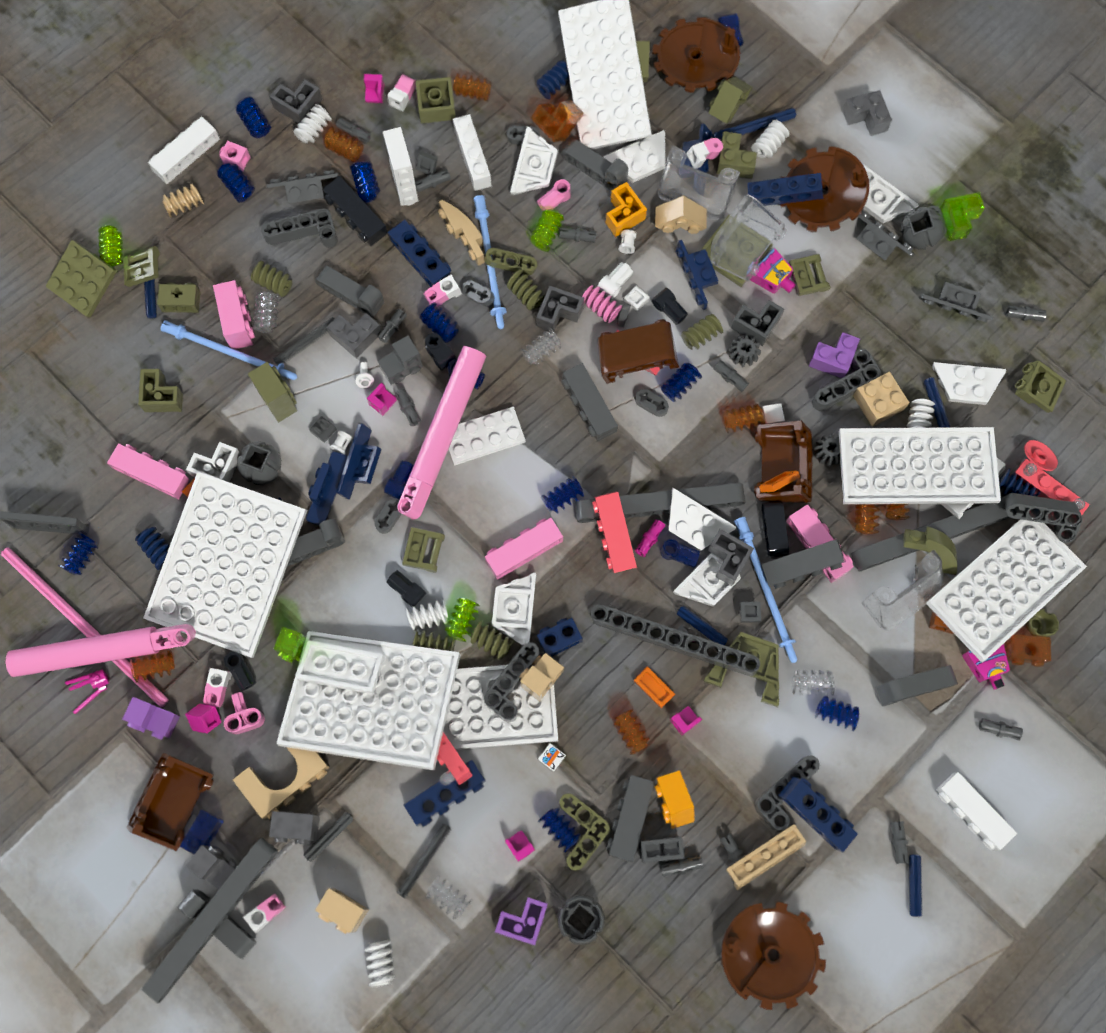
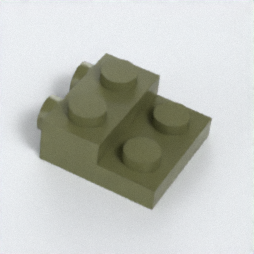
(1040, 386)

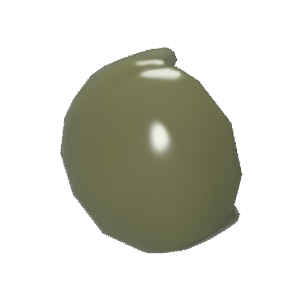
(1043, 624)

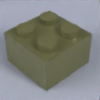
(435, 100)

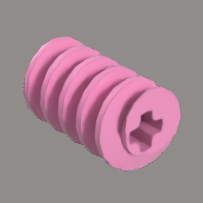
(600, 304)

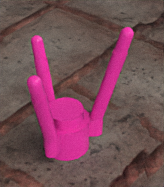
(97, 680)

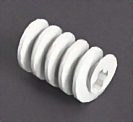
(312, 123)
(770, 139)
(920, 413)
(427, 615)
(379, 963)

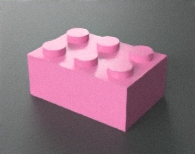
(234, 314)

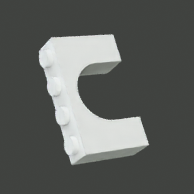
(401, 166)

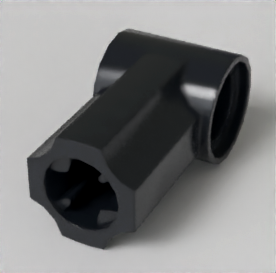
(666, 302)
(409, 591)
(240, 672)

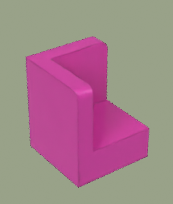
(374, 88)
(381, 399)
(203, 718)
(685, 720)
(520, 845)

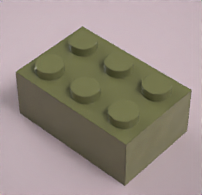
(273, 391)

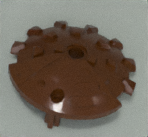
(697, 54)
(842, 178)
(747, 961)

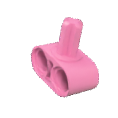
(243, 716)

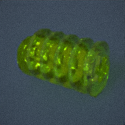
(546, 229)
(110, 245)
(461, 619)

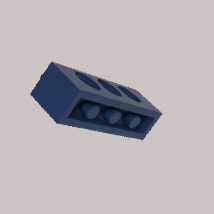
(787, 189)
(400, 235)
(793, 796)
(415, 806)

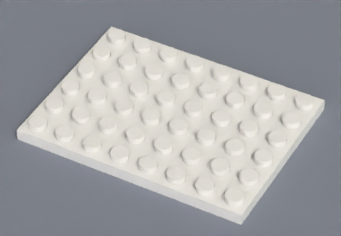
(225, 564)
(393, 725)

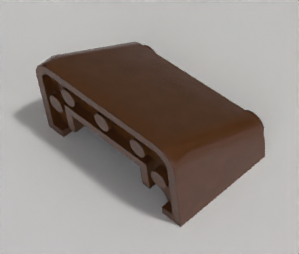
(637, 350)
(786, 448)
(168, 801)

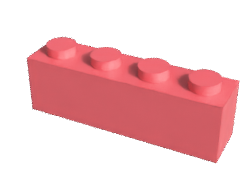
(615, 532)

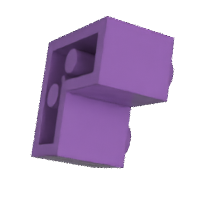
(835, 360)
(145, 716)
(525, 927)

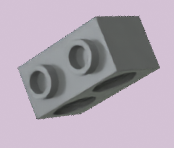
(661, 850)

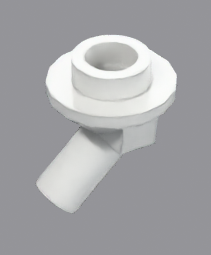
(364, 379)

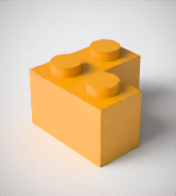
(627, 212)
(677, 805)

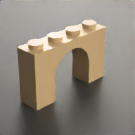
(265, 800)

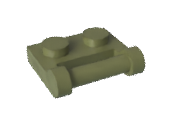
(141, 271)
(804, 278)
(417, 547)

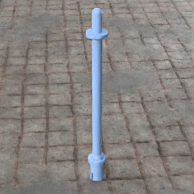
(481, 214)
(180, 332)
(747, 536)

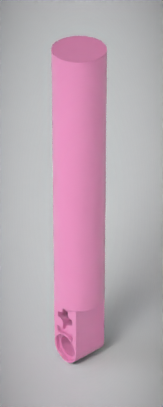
(441, 432)
(96, 649)

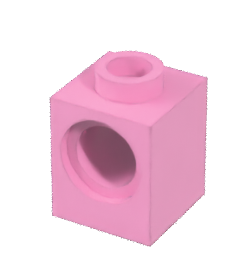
(241, 158)

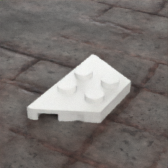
(642, 156)
(534, 164)
(885, 200)
(968, 383)
(695, 522)
(702, 583)
(514, 608)

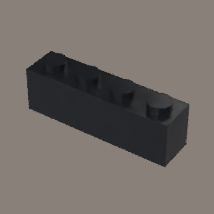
(355, 211)

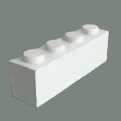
(184, 150)
(472, 152)
(976, 812)

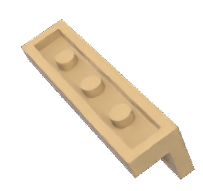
(766, 856)

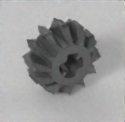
(743, 356)
(822, 452)

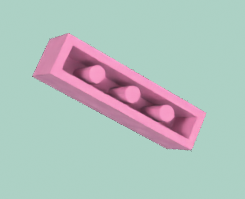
(148, 471)
(813, 533)
(523, 548)

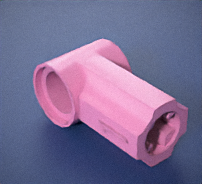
(554, 197)

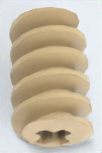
(181, 200)

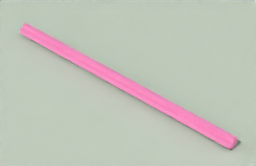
(74, 617)

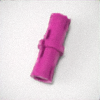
(650, 538)

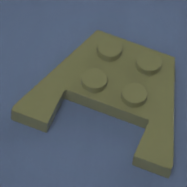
(769, 665)

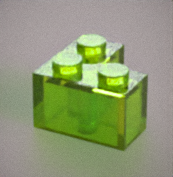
(959, 212)

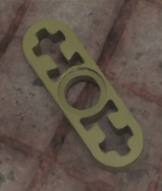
(505, 266)

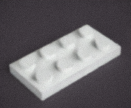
(486, 436)
(340, 667)

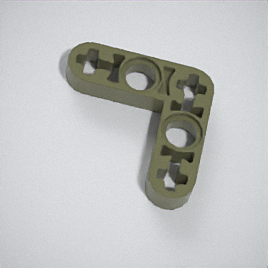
(589, 825)

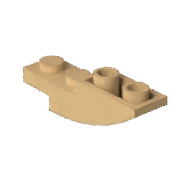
(462, 228)

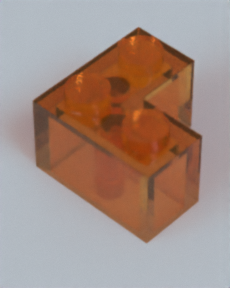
(558, 121)

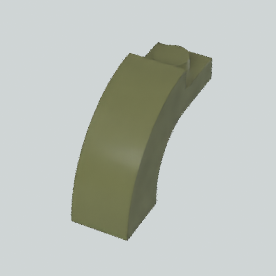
(934, 540)

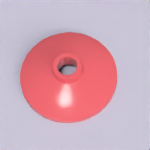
(1041, 455)

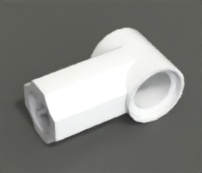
(613, 283)

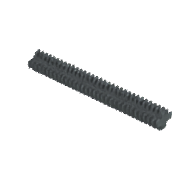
(302, 343)
(424, 861)

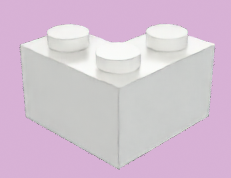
(220, 466)

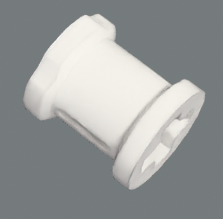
(627, 241)
(341, 442)

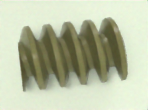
(269, 279)
(524, 290)
(702, 331)
(491, 641)
(429, 642)

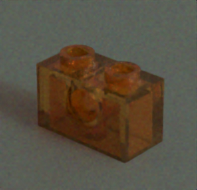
(1039, 647)

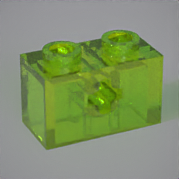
(289, 645)

